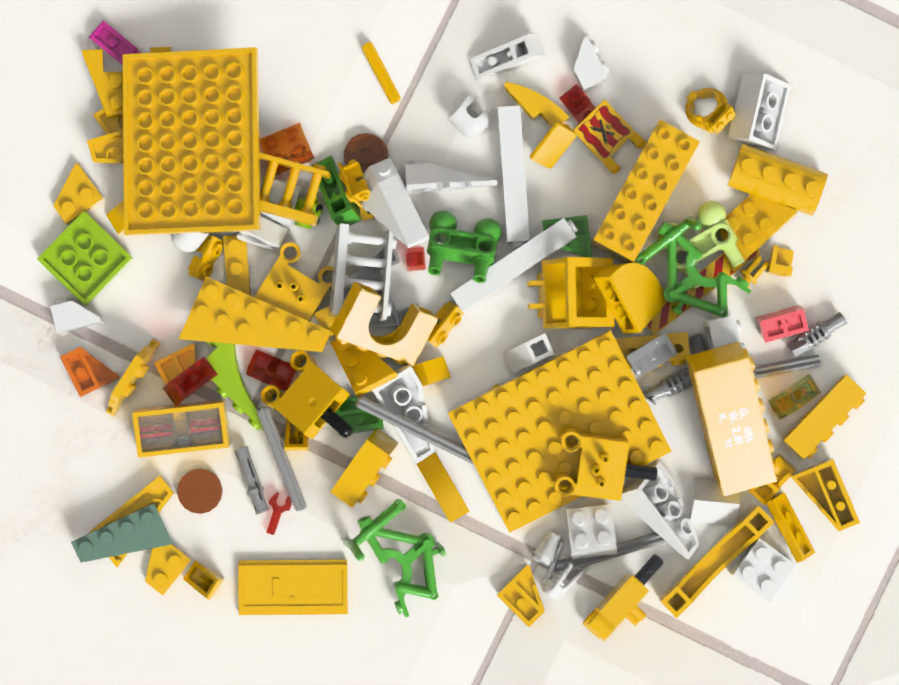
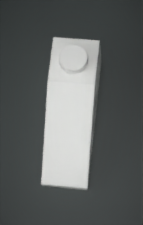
(507, 56)

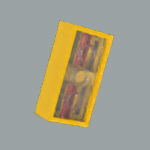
(181, 428)

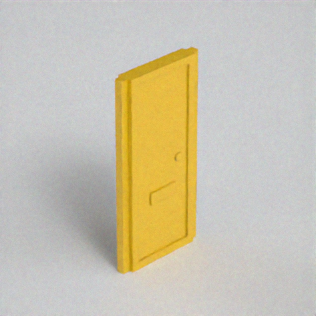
(293, 587)

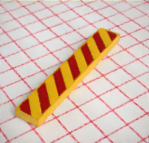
(666, 315)

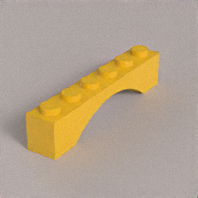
(699, 576)

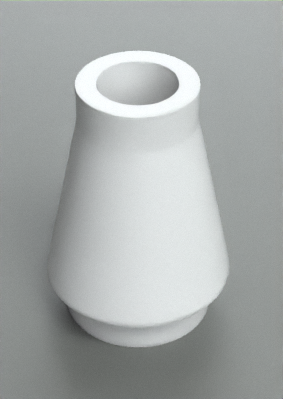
(547, 549)

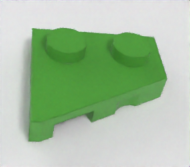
(581, 244)
(358, 418)

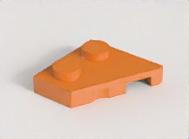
(86, 371)

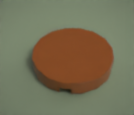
(366, 150)
(199, 491)

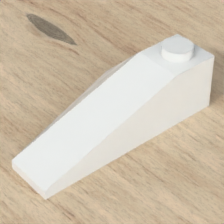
(433, 178)
(392, 204)
(406, 398)
(662, 510)

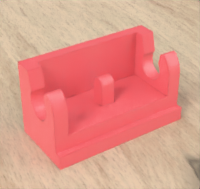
(782, 323)

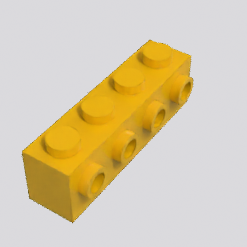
(679, 341)
(824, 416)

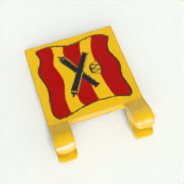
(605, 133)

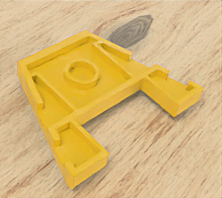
(109, 84)

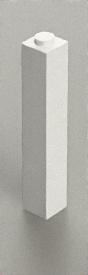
(513, 175)
(516, 264)

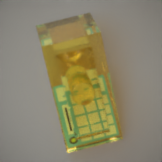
(794, 396)

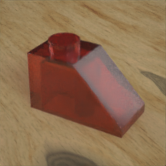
(189, 381)

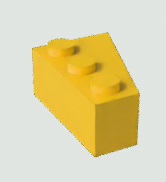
(365, 468)
(828, 492)

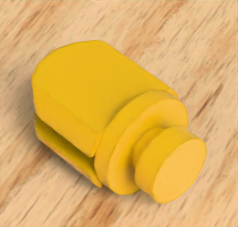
(746, 273)

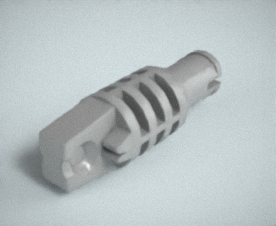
(817, 334)
(670, 385)

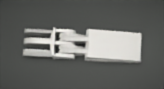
(269, 236)

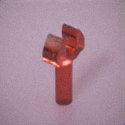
(277, 511)

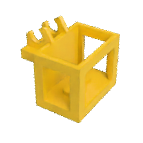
(571, 295)

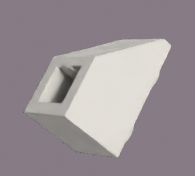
(588, 68)
(529, 353)

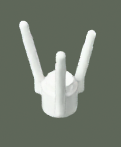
(555, 586)

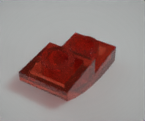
(577, 103)

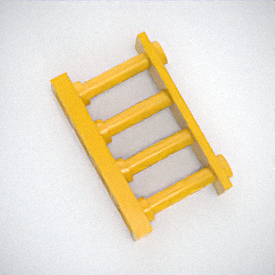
(284, 207)

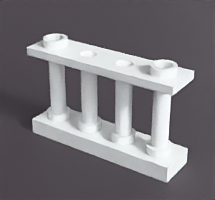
(343, 259)

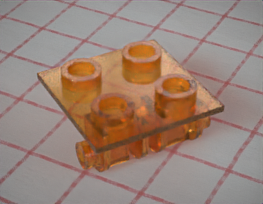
(287, 145)

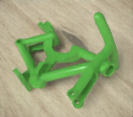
(675, 291)
(423, 545)

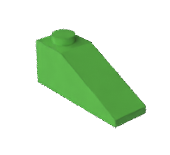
(334, 195)

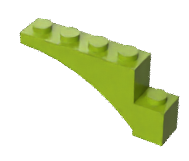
(230, 381)

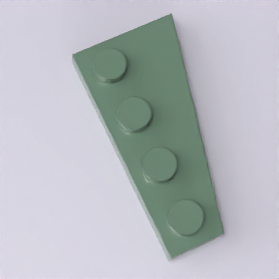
(129, 534)

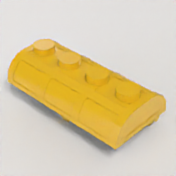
(777, 179)

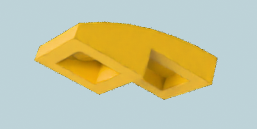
(766, 492)

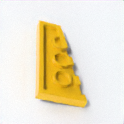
(155, 492)

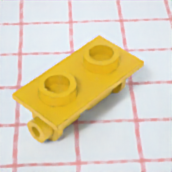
(356, 189)
(203, 267)
(450, 317)

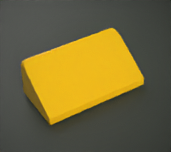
(553, 145)

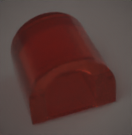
(415, 259)

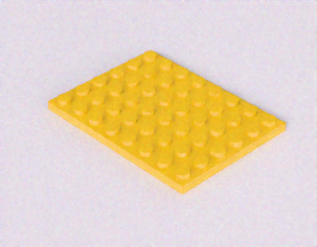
(191, 141)
(518, 426)

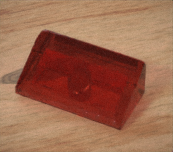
(271, 370)

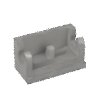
(651, 355)

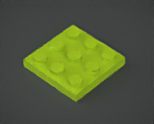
(85, 258)

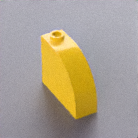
(631, 294)

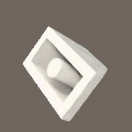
(72, 316)

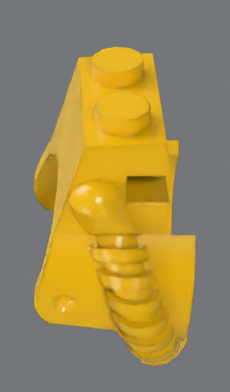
(717, 119)

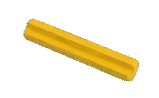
(381, 73)

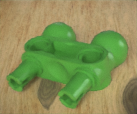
(462, 245)

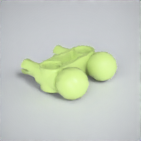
(711, 216)

